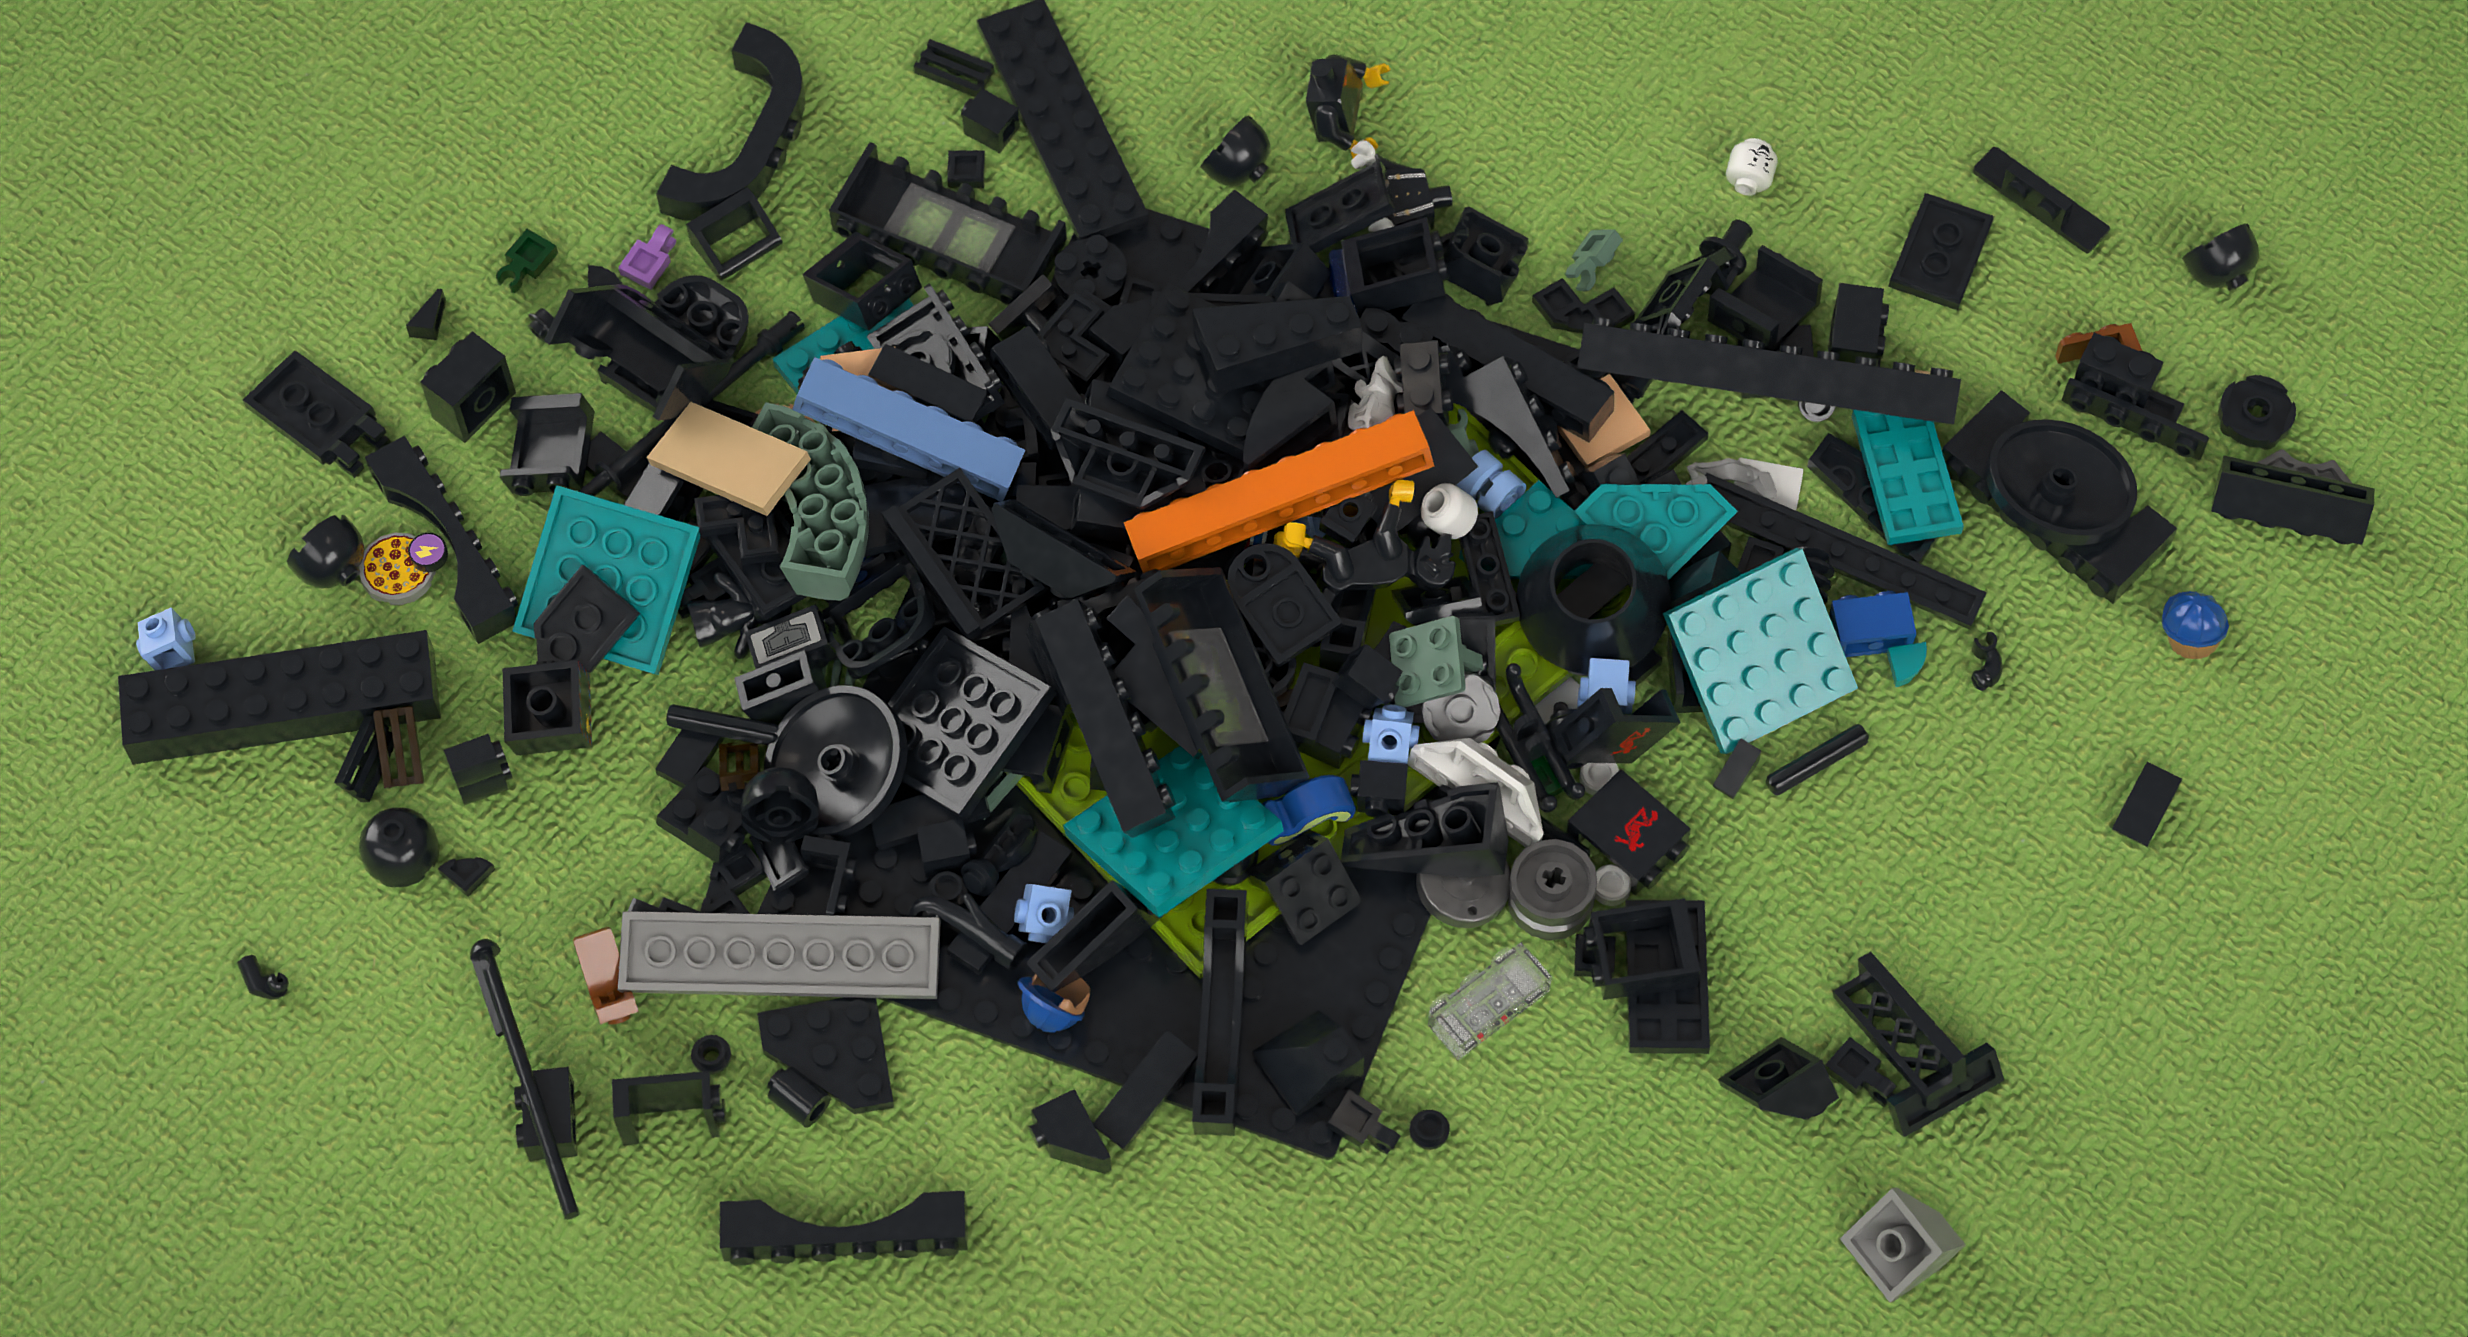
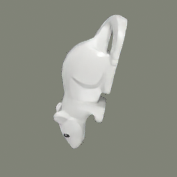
(1376, 397)

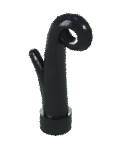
(1006, 948)

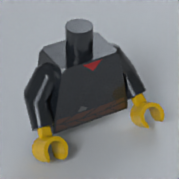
(1335, 97)

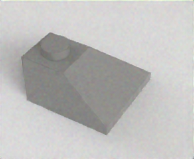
(1901, 1243)

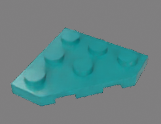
(1666, 517)
(1530, 523)

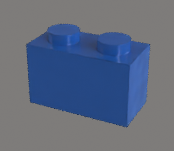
(1873, 622)

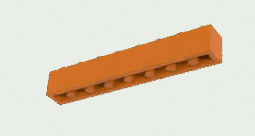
(1279, 493)

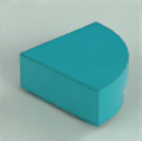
(1906, 661)

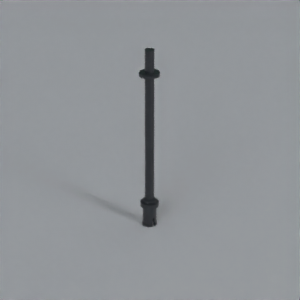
(768, 343)

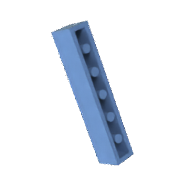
(907, 427)

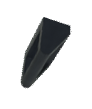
(724, 220)

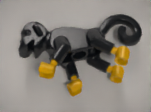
(1373, 561)

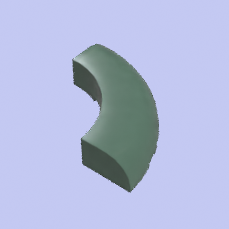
(825, 505)

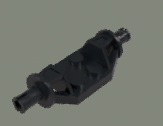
(1682, 286)

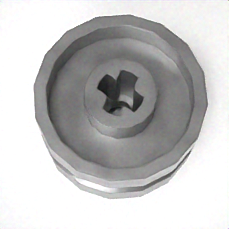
(1552, 889)

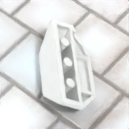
(1469, 763)

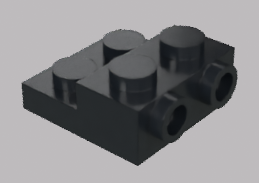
(706, 816)

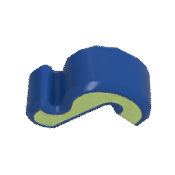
(1310, 805)

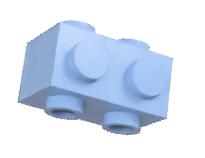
(1608, 674)

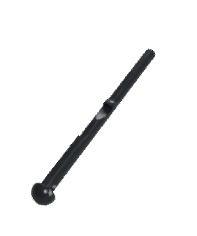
(504, 1022)

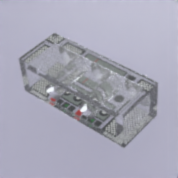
(1488, 999)

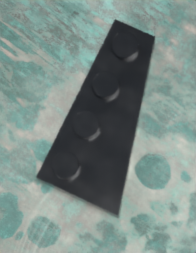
(1845, 474)

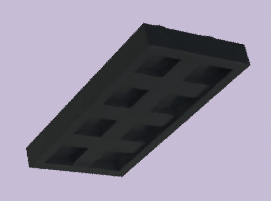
(1673, 1018)

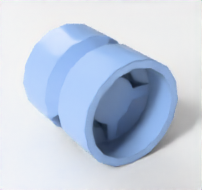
(1491, 485)

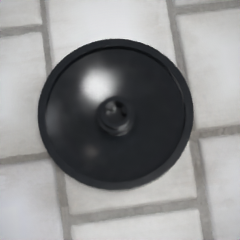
(2061, 482)
(848, 750)

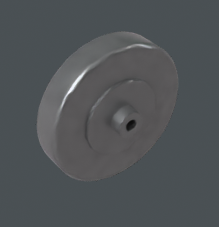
(1464, 900)

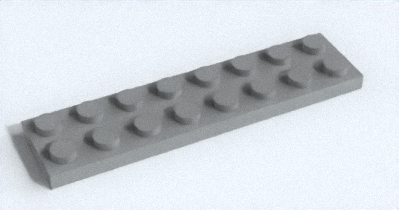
(779, 955)

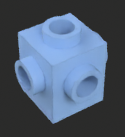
(166, 640)
(1390, 734)
(1030, 908)

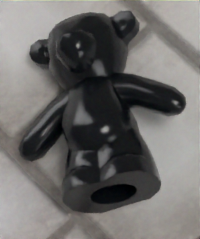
(723, 617)

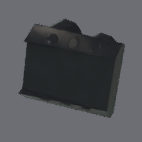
(1484, 256)

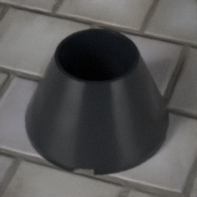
(1573, 640)

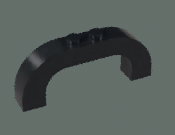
(769, 58)

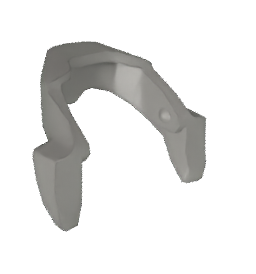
(1733, 470)

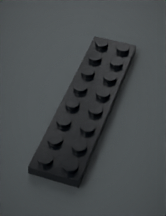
(1062, 121)

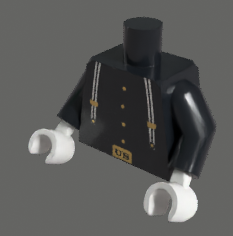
(1408, 187)

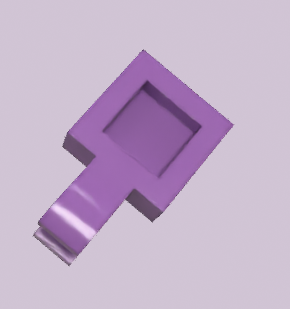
(648, 261)

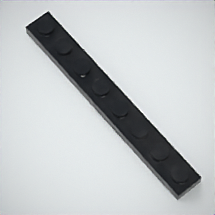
(1852, 555)

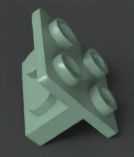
(1431, 661)

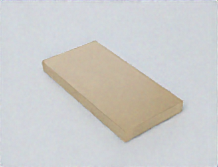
(729, 458)

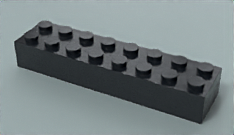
(275, 696)

